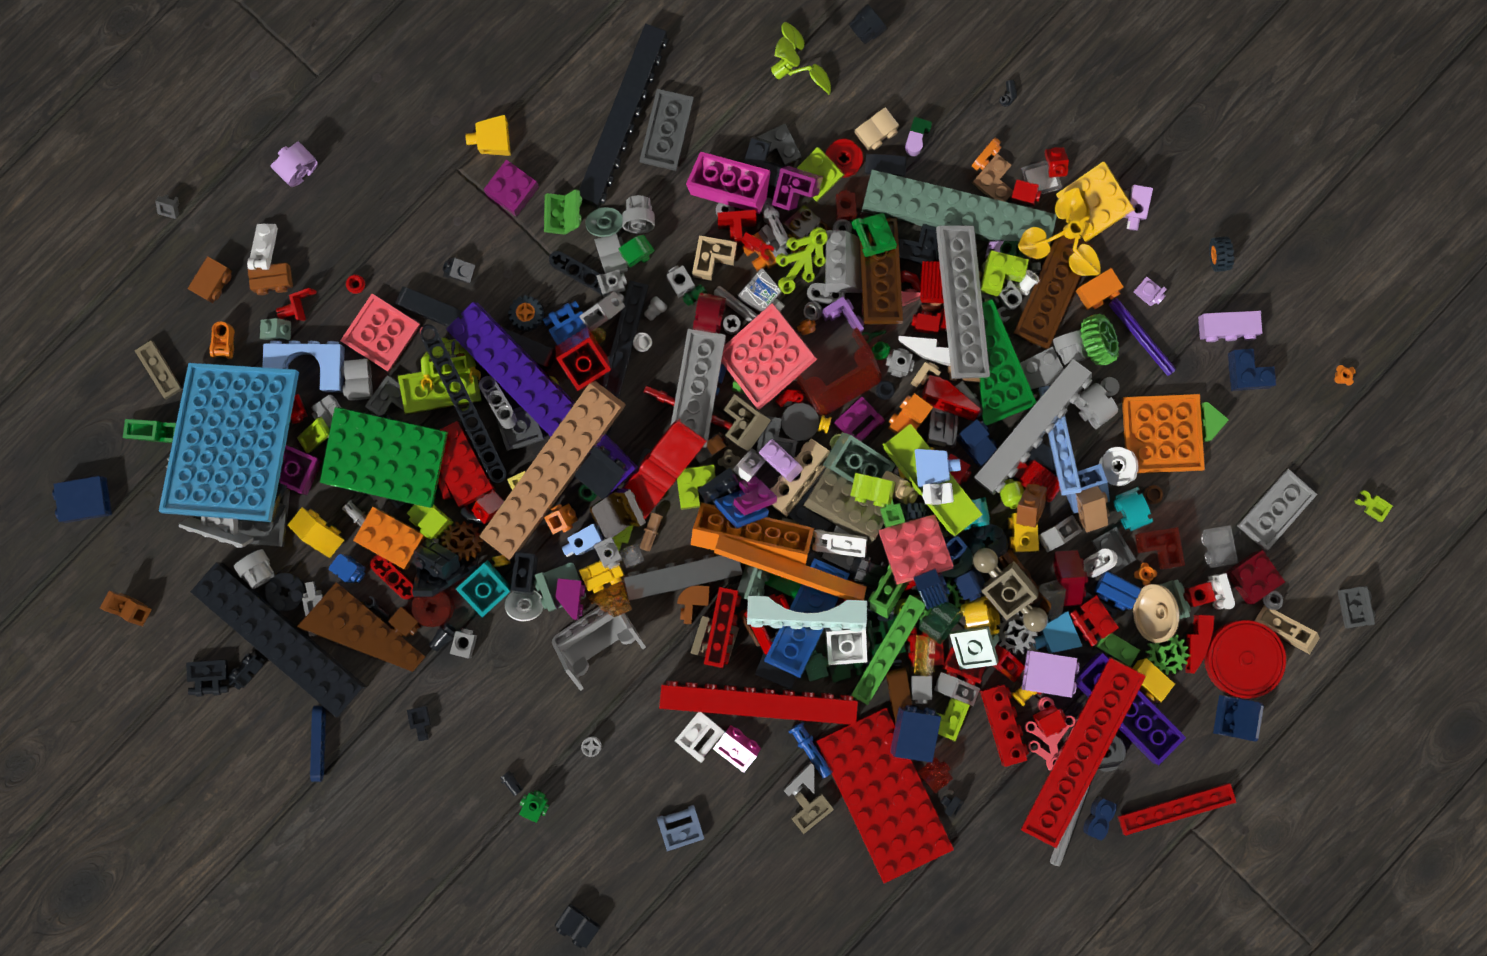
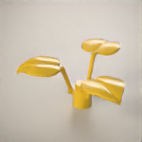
(1073, 209)

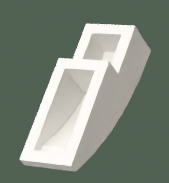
(927, 349)

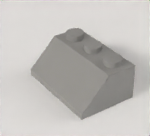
(842, 262)

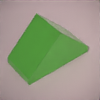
(1211, 420)

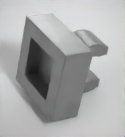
(167, 207)

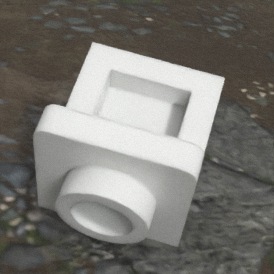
(938, 493)

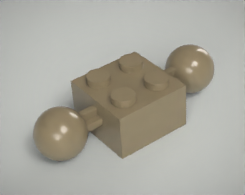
(1010, 590)

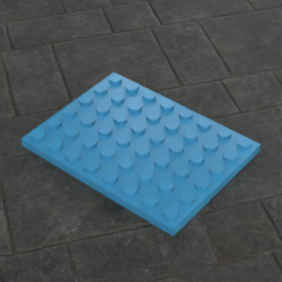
(229, 442)

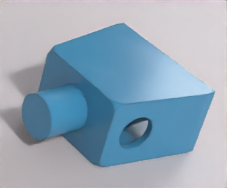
(1058, 635)

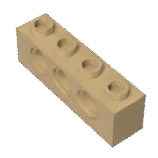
(798, 487)

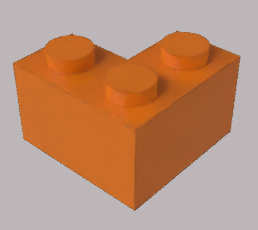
(913, 412)

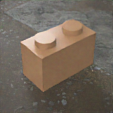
(1092, 508)

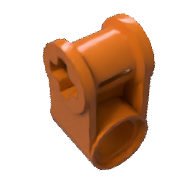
(222, 345)

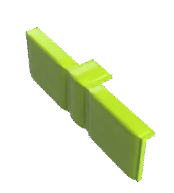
(953, 515)

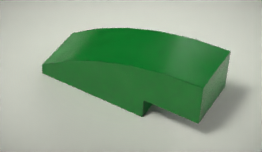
(149, 430)

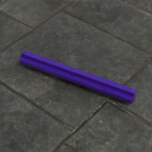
(1142, 336)

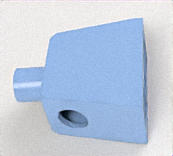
(934, 466)
(590, 536)

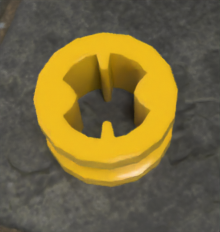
(824, 424)
(500, 561)

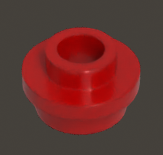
(355, 278)

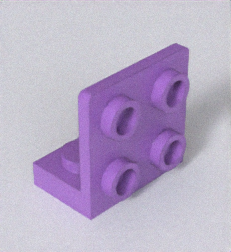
(843, 306)

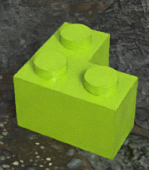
(1001, 267)
(690, 481)
(430, 520)

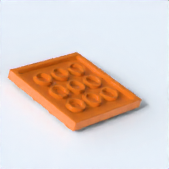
(1164, 432)

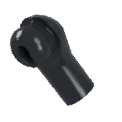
(1011, 94)
(469, 516)

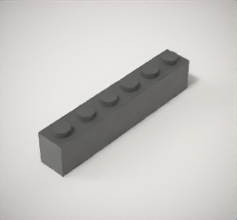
(680, 576)

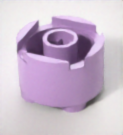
(294, 164)

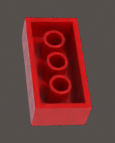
(463, 468)

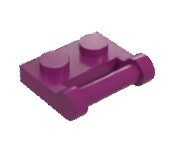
(855, 416)

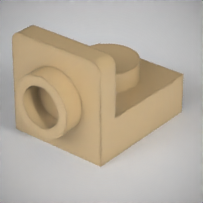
(921, 376)

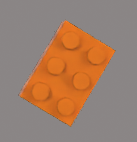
(389, 538)

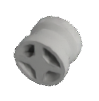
(588, 746)

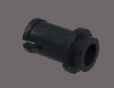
(511, 783)

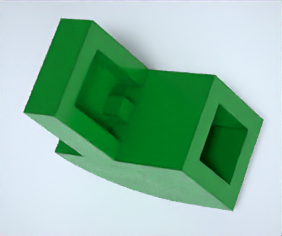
(636, 250)

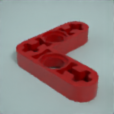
(400, 591)

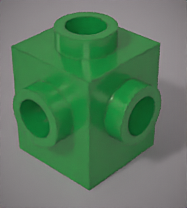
(531, 812)

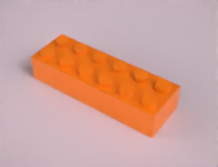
(767, 534)

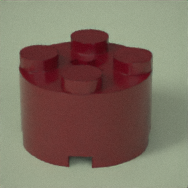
(709, 313)

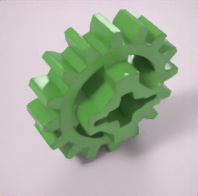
(1162, 661)

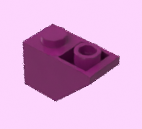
(569, 596)

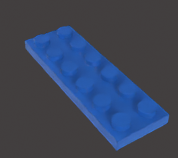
(795, 646)

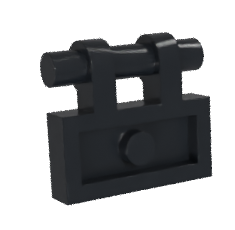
(206, 671)

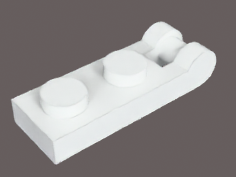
(262, 246)
(840, 543)

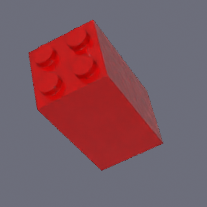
(582, 358)

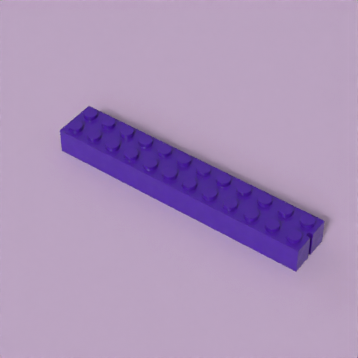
(520, 374)

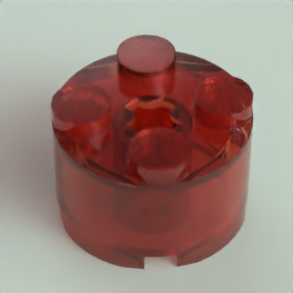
(443, 611)

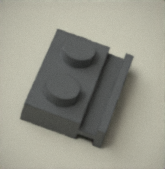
(942, 428)
(1114, 541)

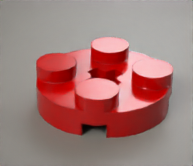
(851, 151)

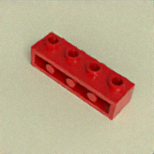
(721, 626)
(1003, 725)

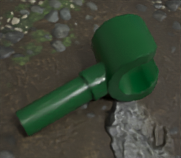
(874, 334)

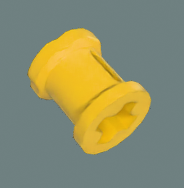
(1022, 696)

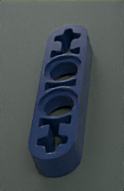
(317, 743)

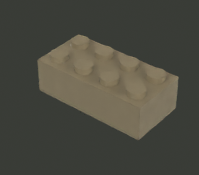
(833, 502)

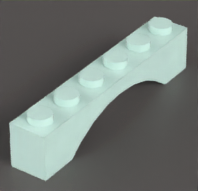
(848, 615)

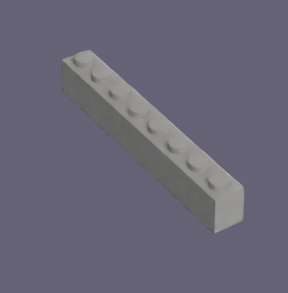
(1033, 427)

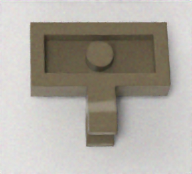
(811, 812)

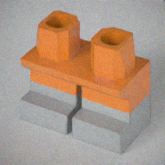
(768, 238)

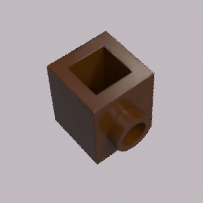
(404, 622)

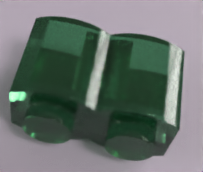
(940, 621)

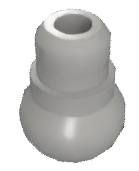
(655, 308)

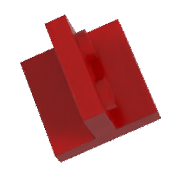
(735, 221)

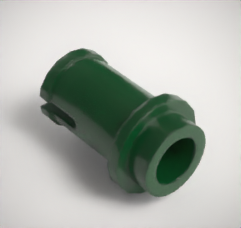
(692, 296)

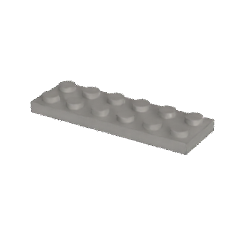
(699, 381)

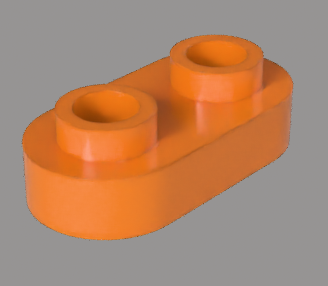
(982, 160)

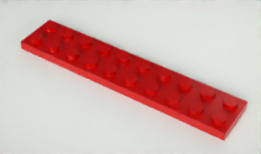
(1083, 752)

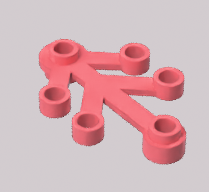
(1052, 740)

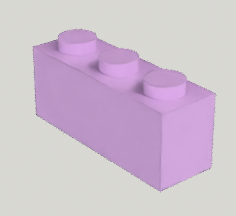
(1230, 325)

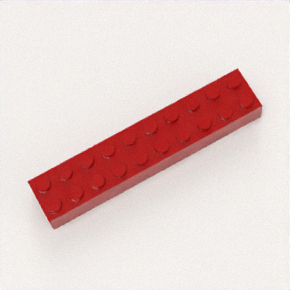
(758, 704)

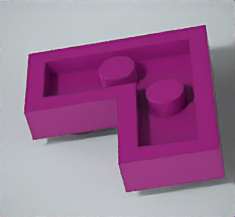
(756, 496)

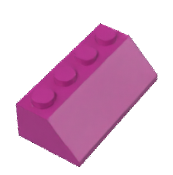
(729, 182)

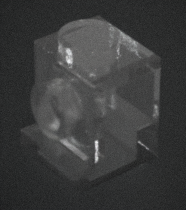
(632, 556)

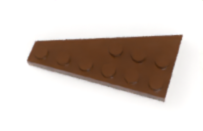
(352, 624)

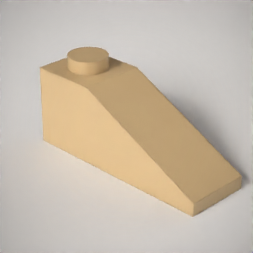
(1289, 629)

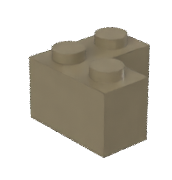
(748, 424)

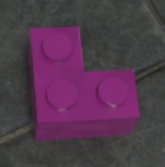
(793, 183)

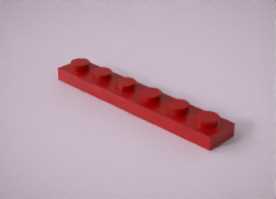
(1177, 809)

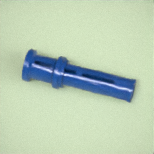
(805, 741)

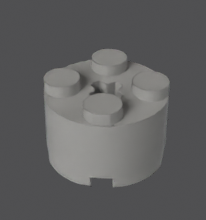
(1096, 405)

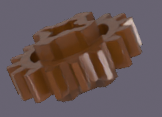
(462, 540)

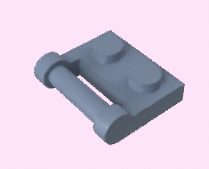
(682, 834)

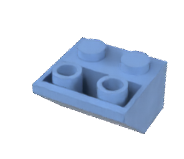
(1089, 478)

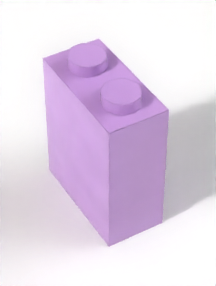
(1050, 674)

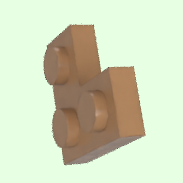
(989, 179)

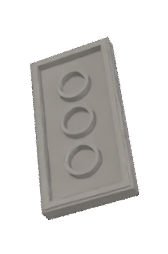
(1277, 509)

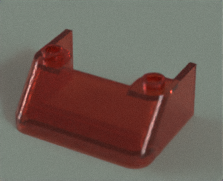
(846, 388)

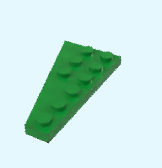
(1006, 388)

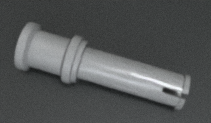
(771, 217)

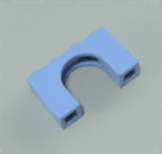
(328, 355)

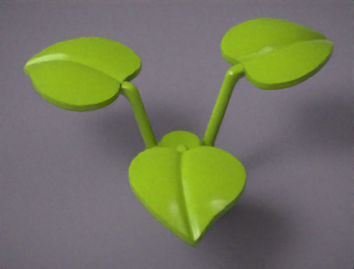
(786, 50)

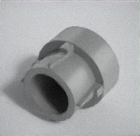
(638, 215)
(1070, 347)
(255, 569)

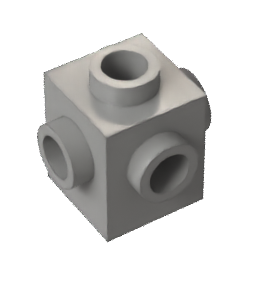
(897, 369)

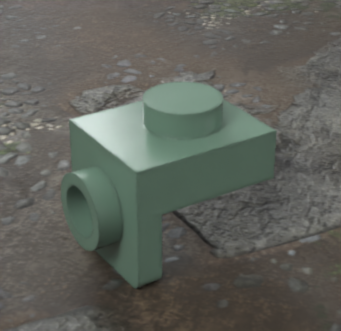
(275, 329)

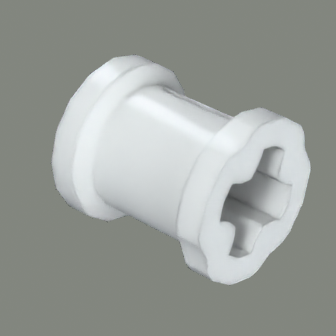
(1027, 283)

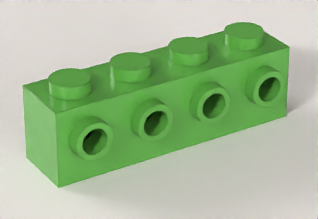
(887, 594)

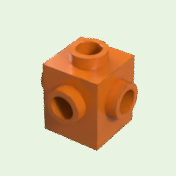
(561, 518)

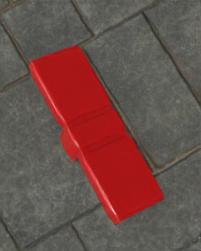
(664, 465)

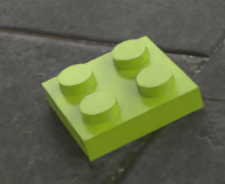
(821, 165)

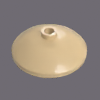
(1156, 613)

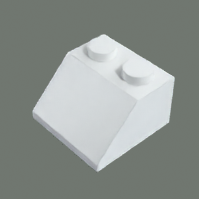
(846, 646)

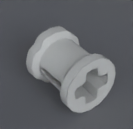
(733, 330)

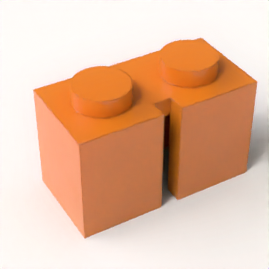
(1099, 289)

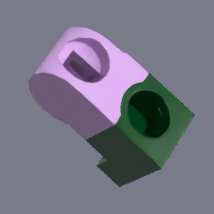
(914, 142)
(1005, 247)

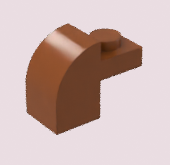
(692, 596)
(126, 607)

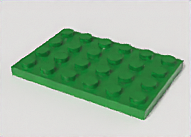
(383, 457)

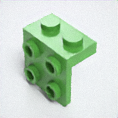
(562, 212)

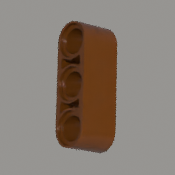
(898, 689)

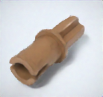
(650, 532)

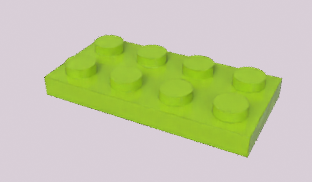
(418, 400)

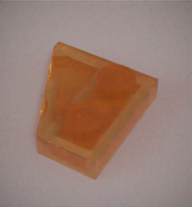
(612, 599)

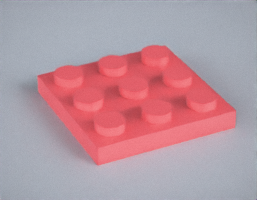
(380, 332)
(915, 548)

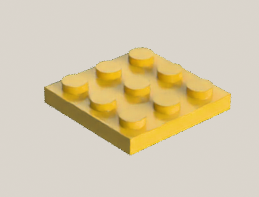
(1103, 200)

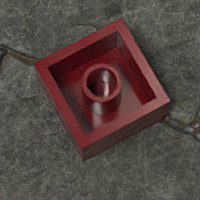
(1255, 577)

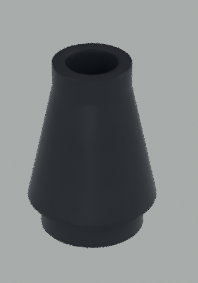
(443, 636)

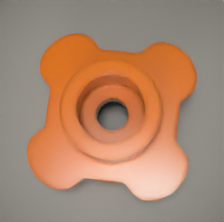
(807, 327)
(1339, 378)
(1150, 574)

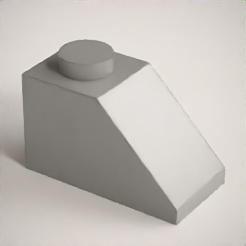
(1060, 533)
(957, 689)

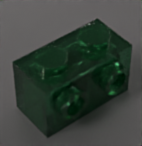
(816, 666)

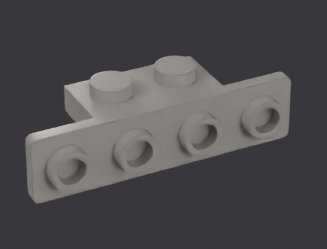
(217, 528)

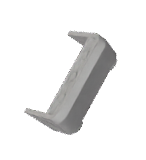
(589, 637)

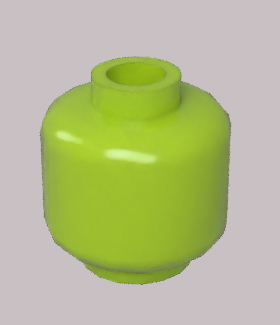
(1012, 493)

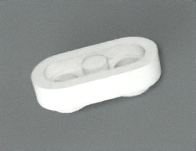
(1100, 561)

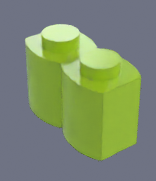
(872, 489)

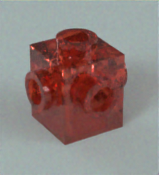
(936, 774)

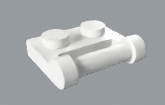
(1222, 592)
(694, 733)

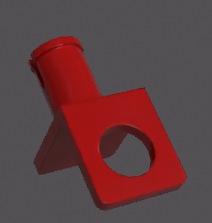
(295, 307)

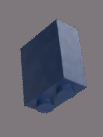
(82, 499)
(915, 733)

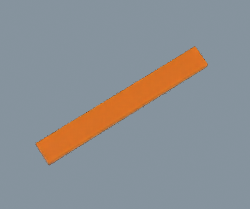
(789, 569)

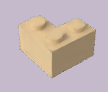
(711, 251)

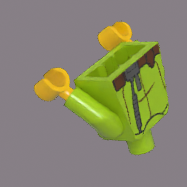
(460, 357)

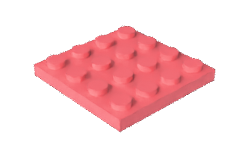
(766, 356)

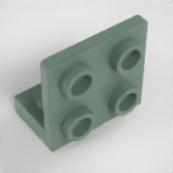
(752, 582)

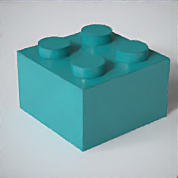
(484, 588)

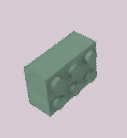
(853, 457)

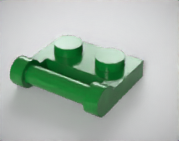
(879, 231)

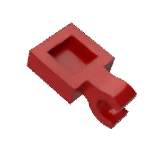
(753, 243)

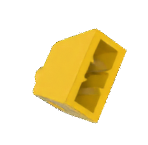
(491, 136)

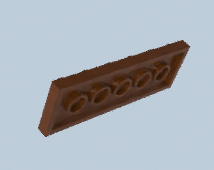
(882, 283)
(1050, 296)

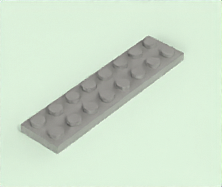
(962, 302)

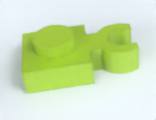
(1375, 506)

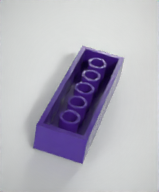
(1143, 722)

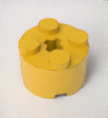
(981, 614)

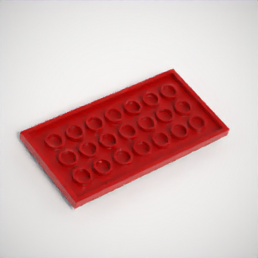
(884, 796)

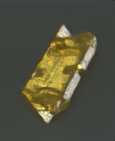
(923, 664)

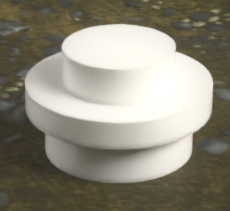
(642, 342)

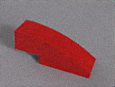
(1198, 641)

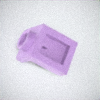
(1150, 292)

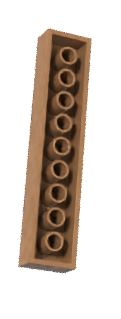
(552, 470)

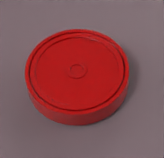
(1245, 659)

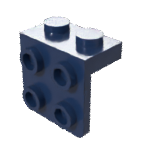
(1238, 718)

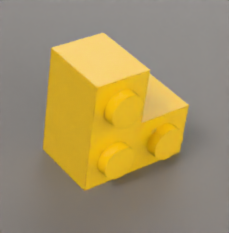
(314, 532)

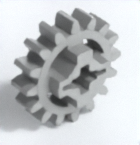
(1009, 635)

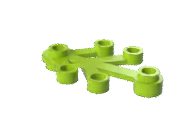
(802, 258)

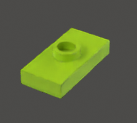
(314, 435)

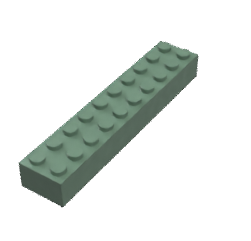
(941, 206)

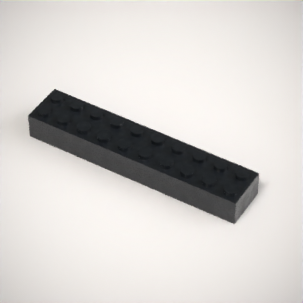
(278, 639)

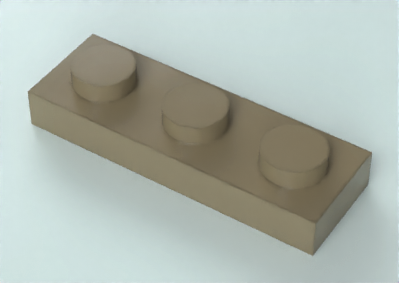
(158, 369)

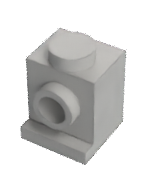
(606, 287)
(614, 559)

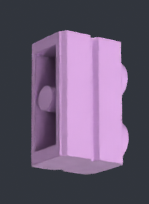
(780, 460)

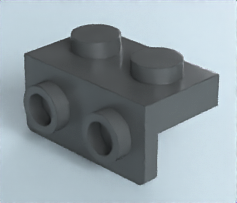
(1356, 607)

